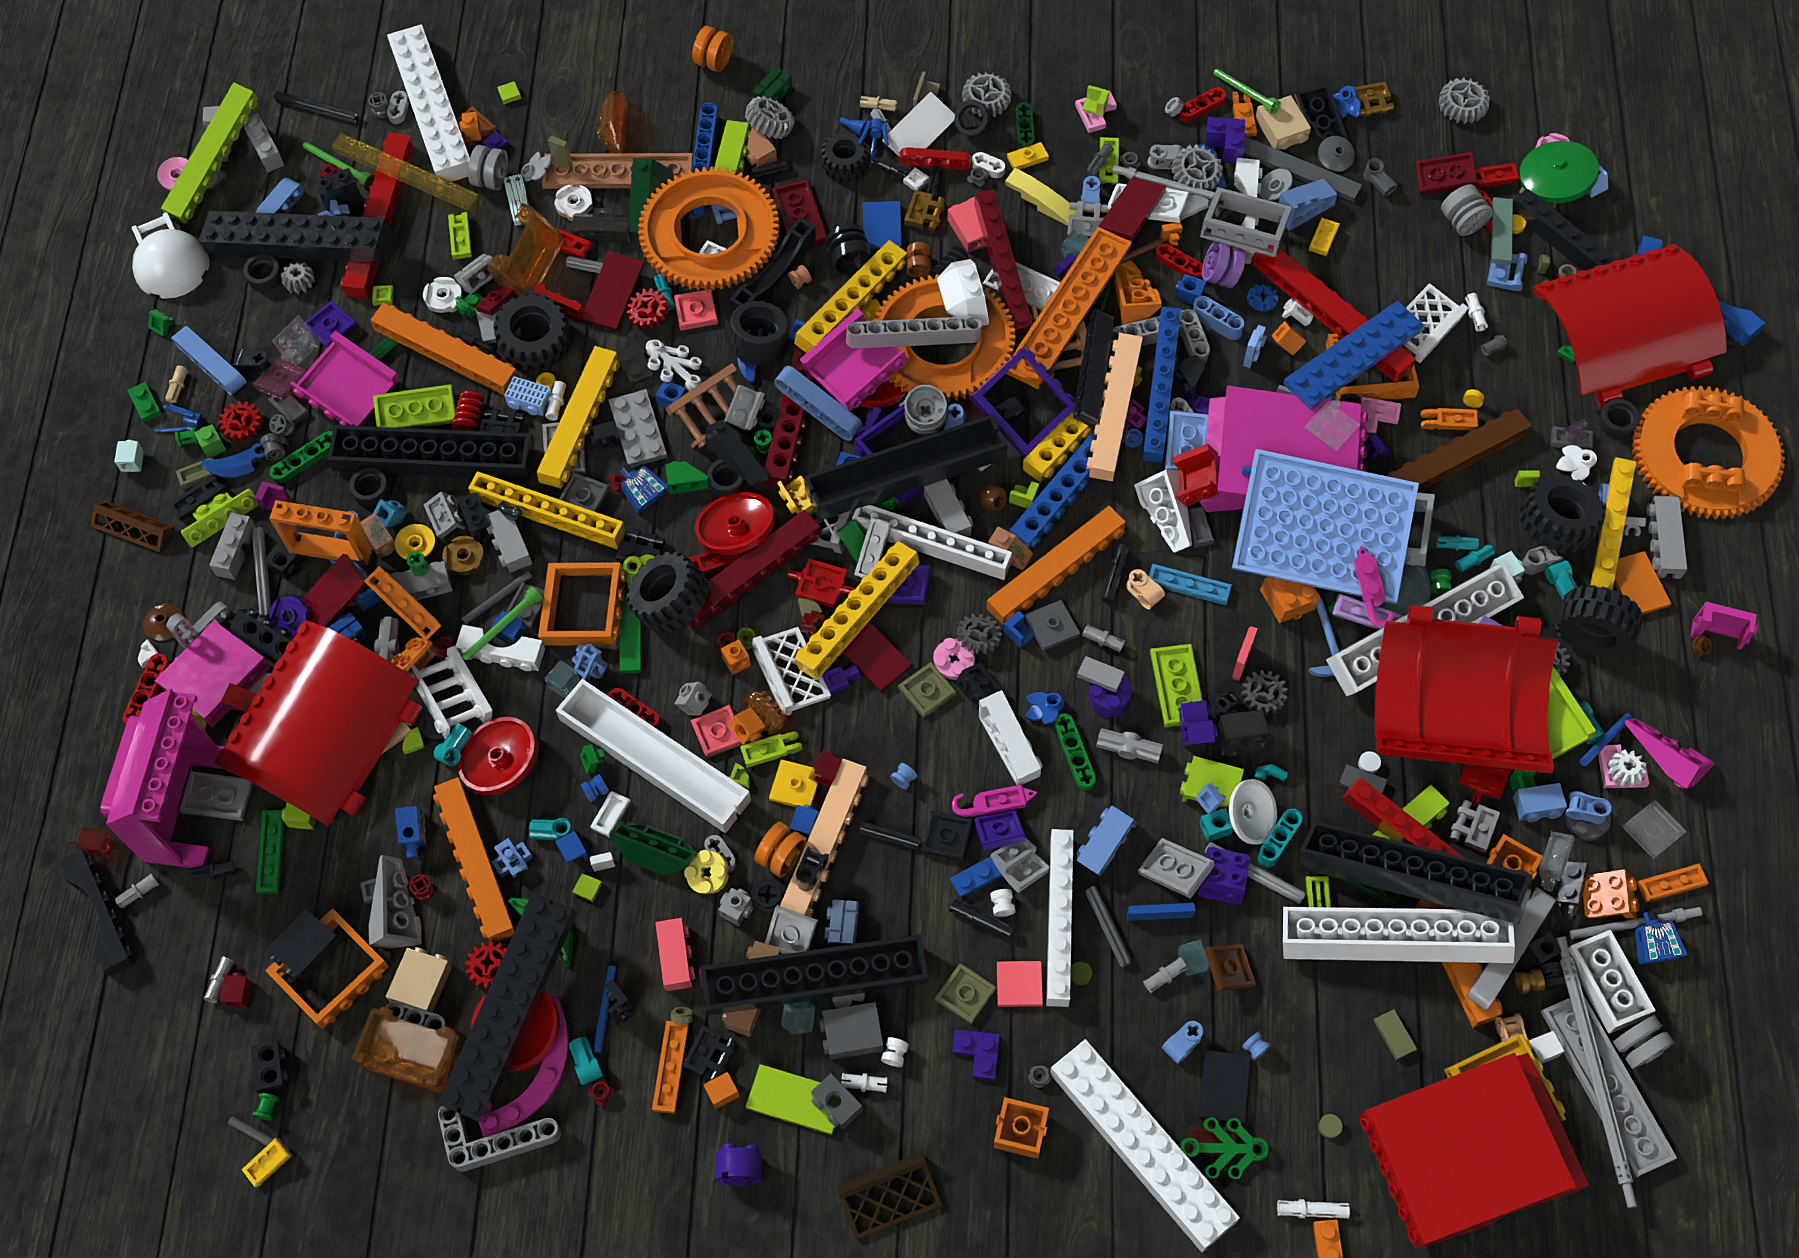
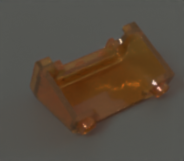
(531, 254)
(406, 1050)

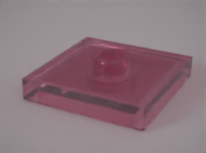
(278, 377)

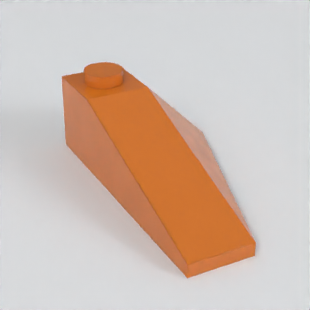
(1134, 294)

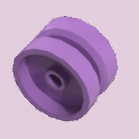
(1223, 264)

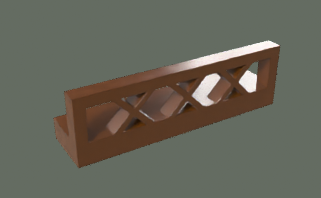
(134, 519)

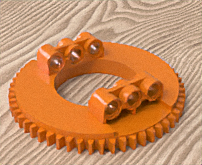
(662, 233)
(957, 379)
(1712, 487)

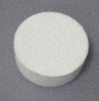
(1369, 762)

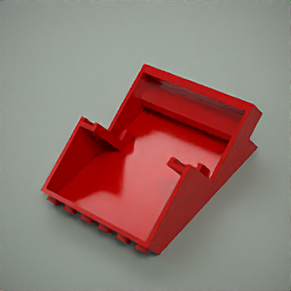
(1472, 1149)

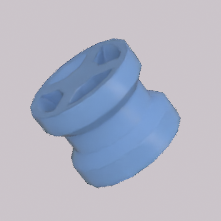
(903, 776)
(1256, 1045)

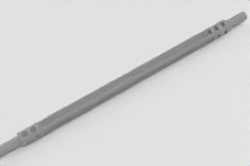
(1597, 1073)

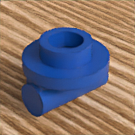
(1132, 437)

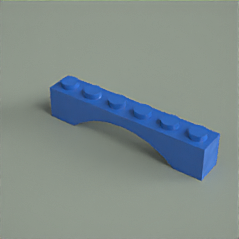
(1740, 323)

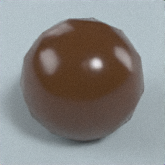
(993, 497)

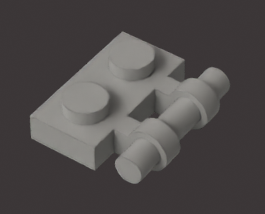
(1084, 224)
(1481, 829)

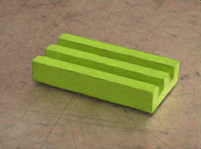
(1317, 879)

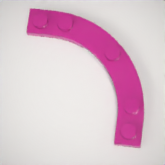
(540, 1089)

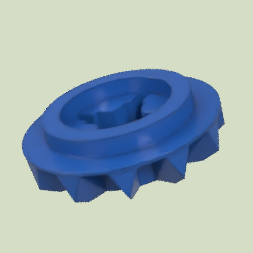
(1255, 301)

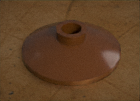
(158, 630)

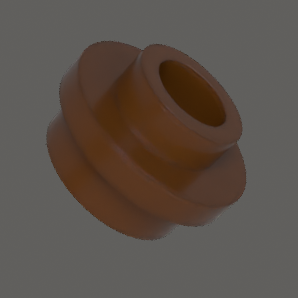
(1701, 645)

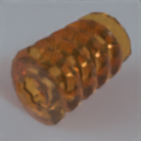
(766, 711)

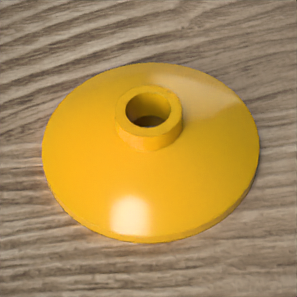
(413, 535)

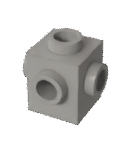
(693, 698)
(735, 906)

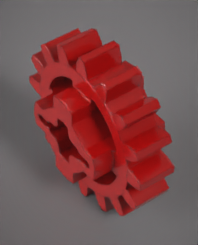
(647, 308)
(250, 419)
(481, 959)

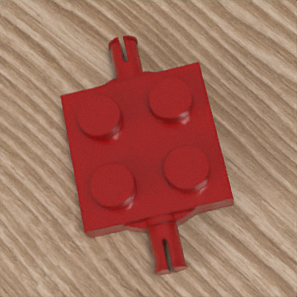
(820, 582)
(1484, 781)

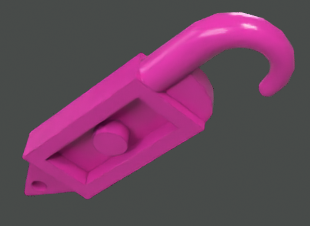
(1370, 585)
(995, 801)

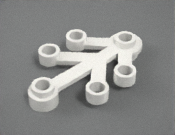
(657, 349)

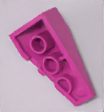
(1679, 764)

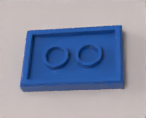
(882, 223)

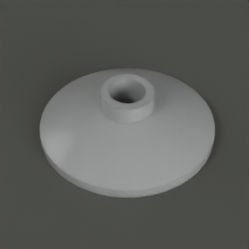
(1275, 183)

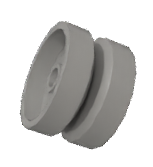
(487, 167)
(1645, 1045)

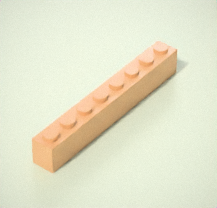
(1115, 407)
(828, 831)

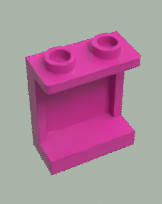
(1725, 622)

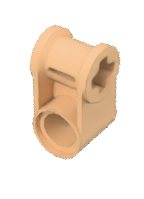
(1144, 589)
(1510, 1026)

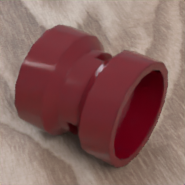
(423, 892)

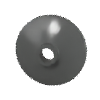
(1331, 159)

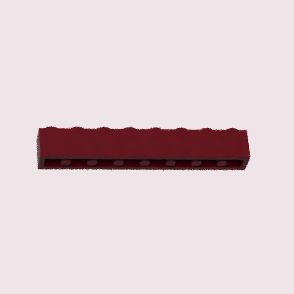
(1002, 261)
(757, 565)

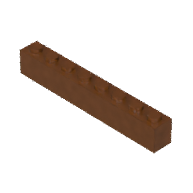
(1465, 450)

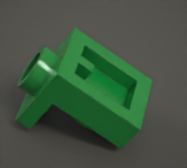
(468, 304)

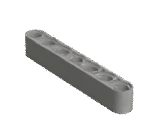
(913, 332)
(1495, 974)

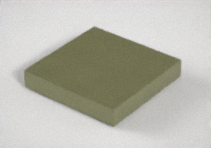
(927, 690)
(965, 993)

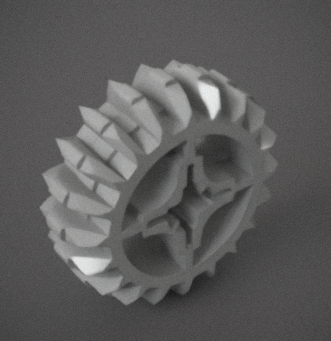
(989, 90)
(1475, 102)
(769, 117)
(1199, 163)

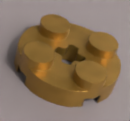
(463, 566)

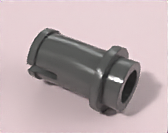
(1497, 343)

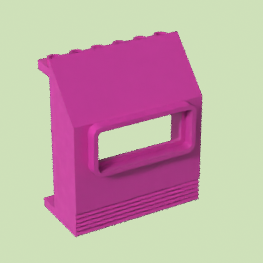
(152, 778)

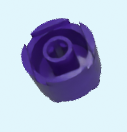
(1113, 704)
(738, 1164)

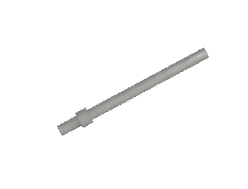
(1132, 172)
(1676, 915)

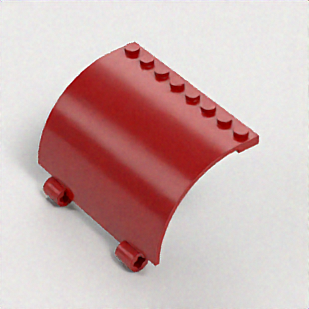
(1638, 321)
(1464, 692)
(320, 723)

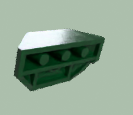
(652, 847)

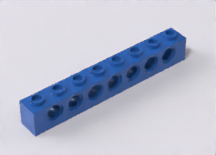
(1161, 384)
(1055, 490)

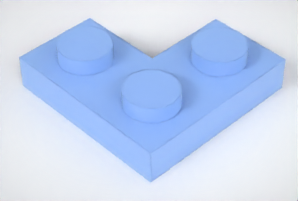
(1253, 348)

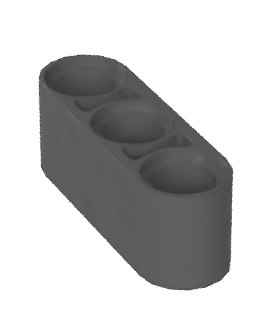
(408, 1014)

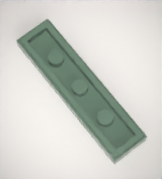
(1501, 231)

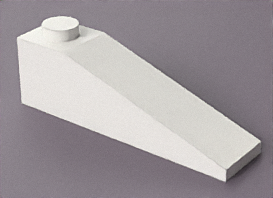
(1159, 498)

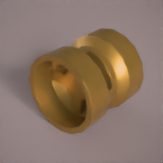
(1529, 981)

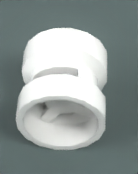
(1002, 902)
(894, 1052)

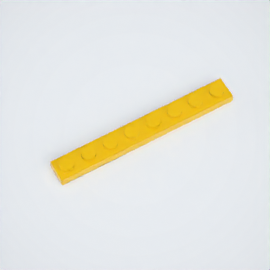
(1614, 521)

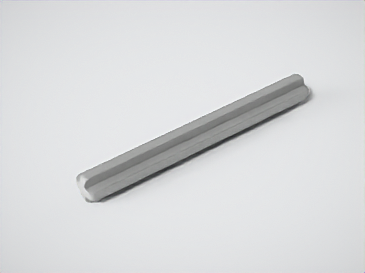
(261, 572)
(1271, 881)

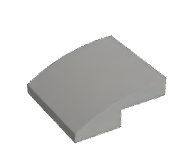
(1019, 864)

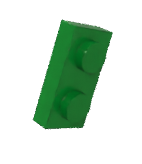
(144, 402)

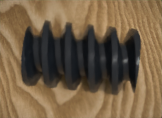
(954, 255)

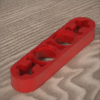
(915, 157)
(142, 689)

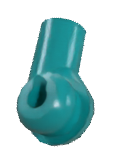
(1268, 770)

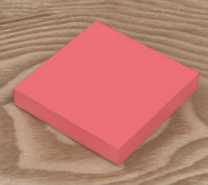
(695, 309)
(1244, 653)
(714, 731)
(1019, 984)

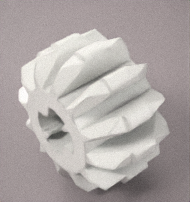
(1635, 768)

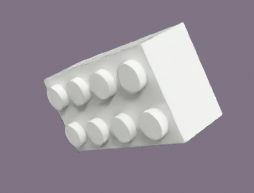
(1610, 982)

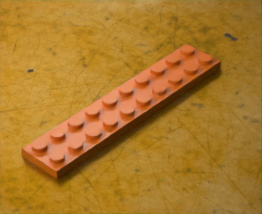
(1070, 303)

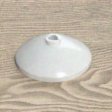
(1252, 811)

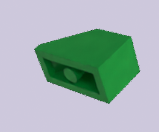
(685, 478)

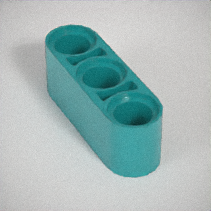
(1278, 847)

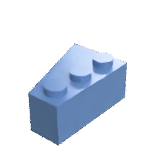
(1307, 201)
(1105, 840)

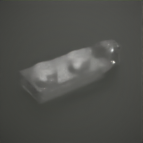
(1555, 859)

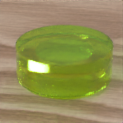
(1080, 973)

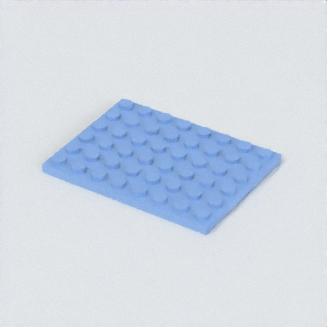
(1312, 518)

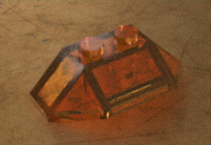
(613, 121)

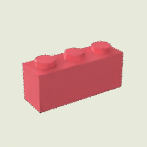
(675, 954)

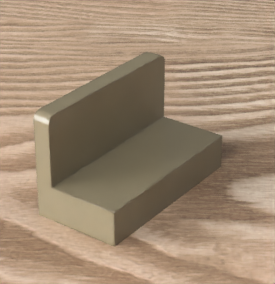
(924, 88)

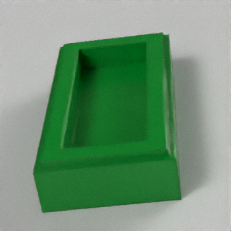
(852, 538)

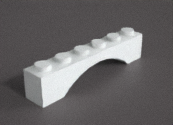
(1246, 181)

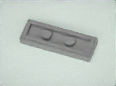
(872, 546)

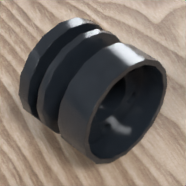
(848, 248)

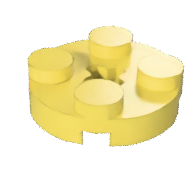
(718, 871)

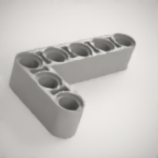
(1186, 331)
(492, 1142)

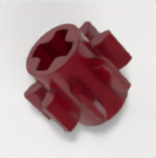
(812, 622)

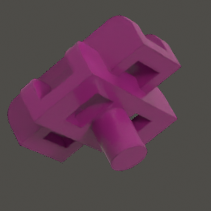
(1134, 415)

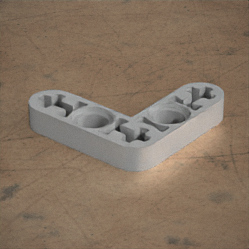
(186, 633)

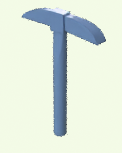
(1325, 671)

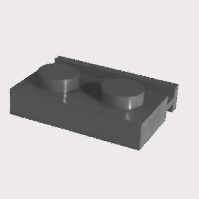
(532, 612)

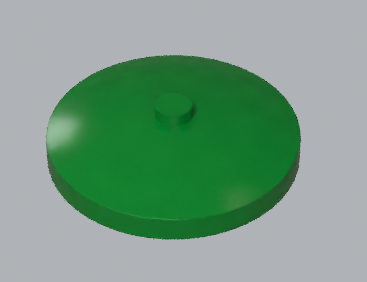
(1559, 171)

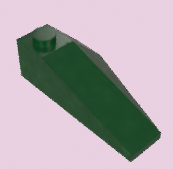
(645, 178)

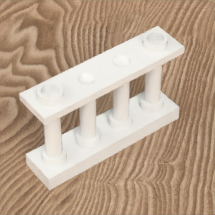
(461, 677)

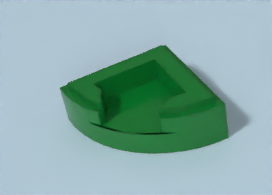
(1566, 353)

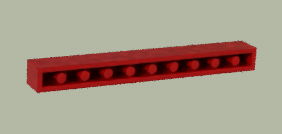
(380, 204)
(1325, 305)

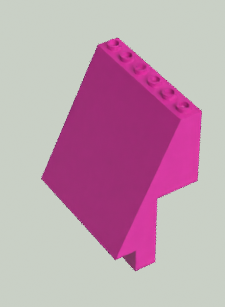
(1275, 424)

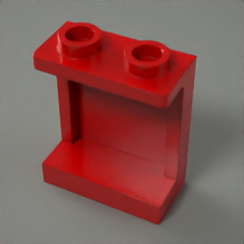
(1197, 474)

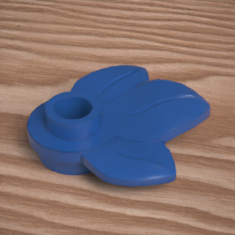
(1349, 104)
(1044, 706)

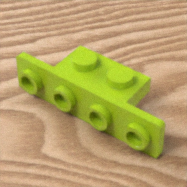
(215, 514)

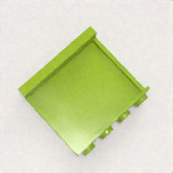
(1566, 720)

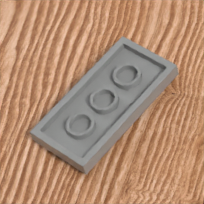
(637, 428)

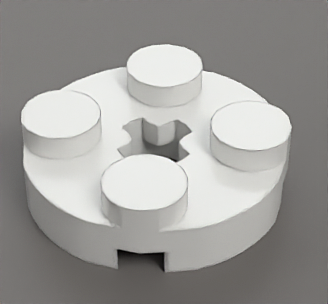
(575, 193)
(442, 304)

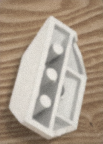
(963, 291)

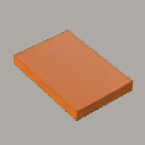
(1640, 582)

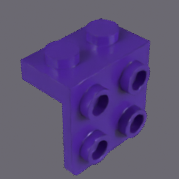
(1228, 876)

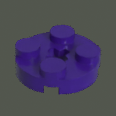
(287, 605)

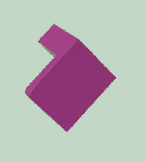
(269, 493)

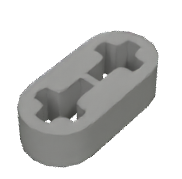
(402, 107)
(724, 850)

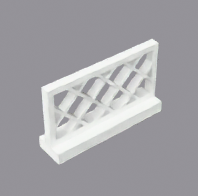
(1442, 328)
(776, 680)

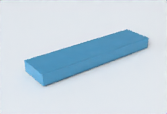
(1190, 584)

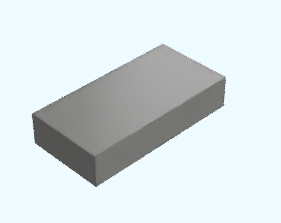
(1100, 674)

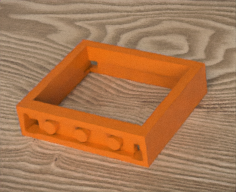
(1383, 391)
(287, 514)
(403, 603)
(560, 638)
(353, 990)

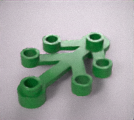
(1228, 1148)

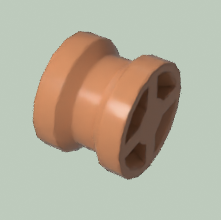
(800, 276)

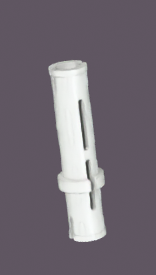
(1314, 1209)

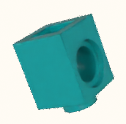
(1212, 832)

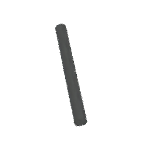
(496, 598)

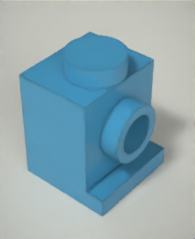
(392, 509)

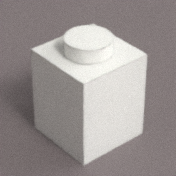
(1547, 1047)

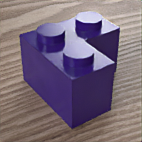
(1227, 134)
(1195, 724)

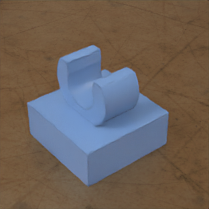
(1210, 798)

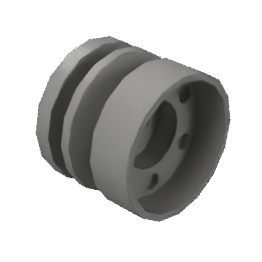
(1466, 210)
(925, 399)

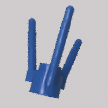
(876, 128)
(190, 419)

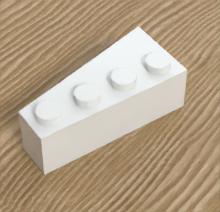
(1009, 738)

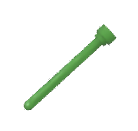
(1271, 105)
(364, 178)
(532, 597)

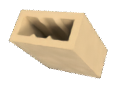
(1284, 127)
(419, 979)

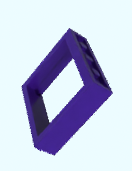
(876, 431)
(1007, 431)

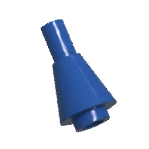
(856, 126)

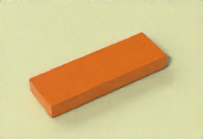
(1672, 883)

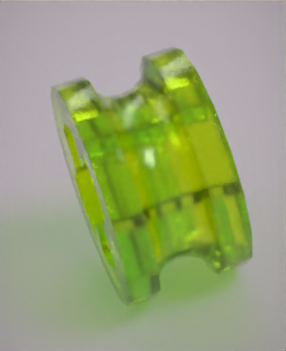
(746, 631)

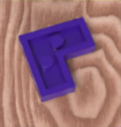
(983, 1047)

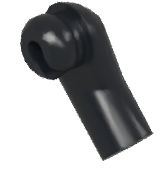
(508, 513)

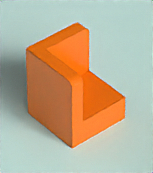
(1288, 338)
(721, 1090)

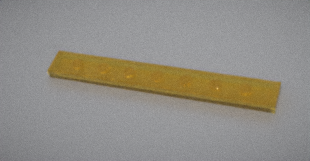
(404, 172)

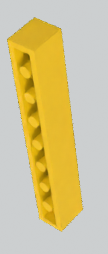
(578, 417)

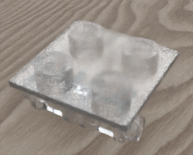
(295, 341)
(1332, 425)

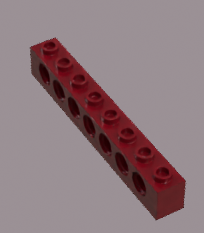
(782, 438)

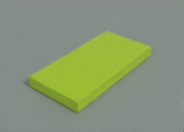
(415, 408)
(1175, 680)
(788, 1099)

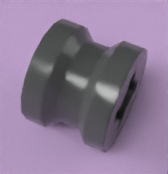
(282, 425)

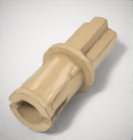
(882, 104)
(176, 384)

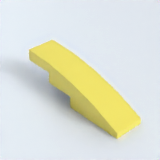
(1046, 199)

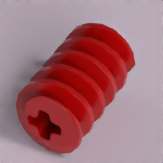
(468, 411)

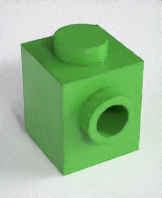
(210, 441)

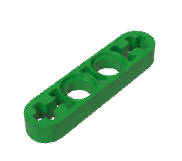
(302, 454)
(1072, 752)

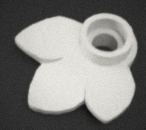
(1574, 463)

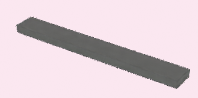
(1299, 168)

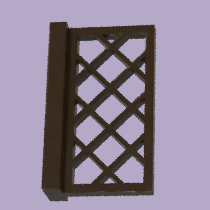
(883, 1175)

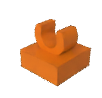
(1171, 233)

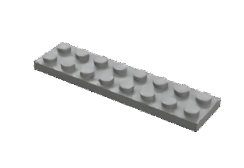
(1640, 1133)

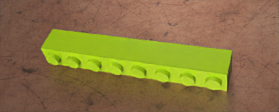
(210, 153)

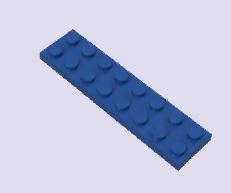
(1353, 355)

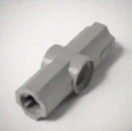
(387, 643)
(1129, 745)

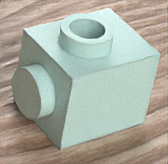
(129, 456)
(1514, 566)

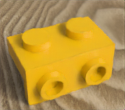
(796, 495)

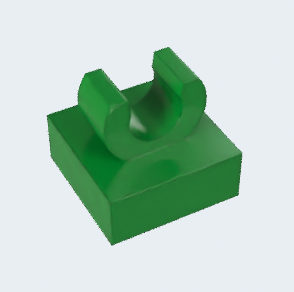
(159, 322)
(591, 758)

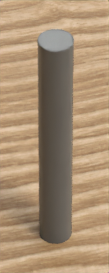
(250, 1131)

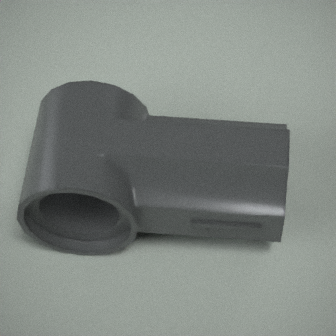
(1379, 177)

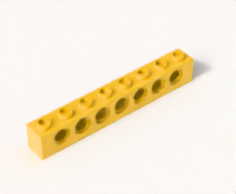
(852, 295)
(1043, 469)
(549, 510)
(855, 620)

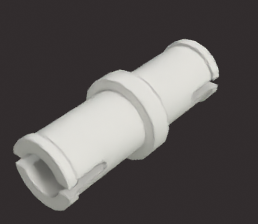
(1476, 312)
(555, 400)
(864, 1082)

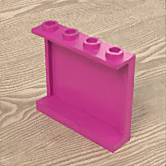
(847, 371)
(345, 382)
(209, 667)

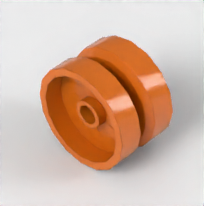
(712, 49)
(780, 849)

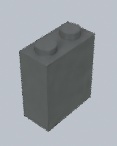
(851, 1031)

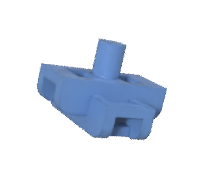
(593, 660)
(510, 856)

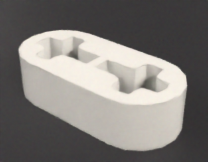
(989, 164)

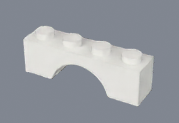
(525, 653)

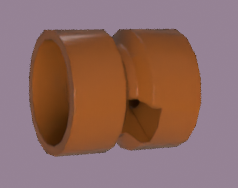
(919, 259)

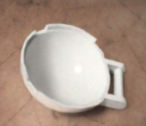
(168, 260)

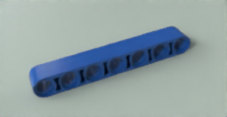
(705, 145)

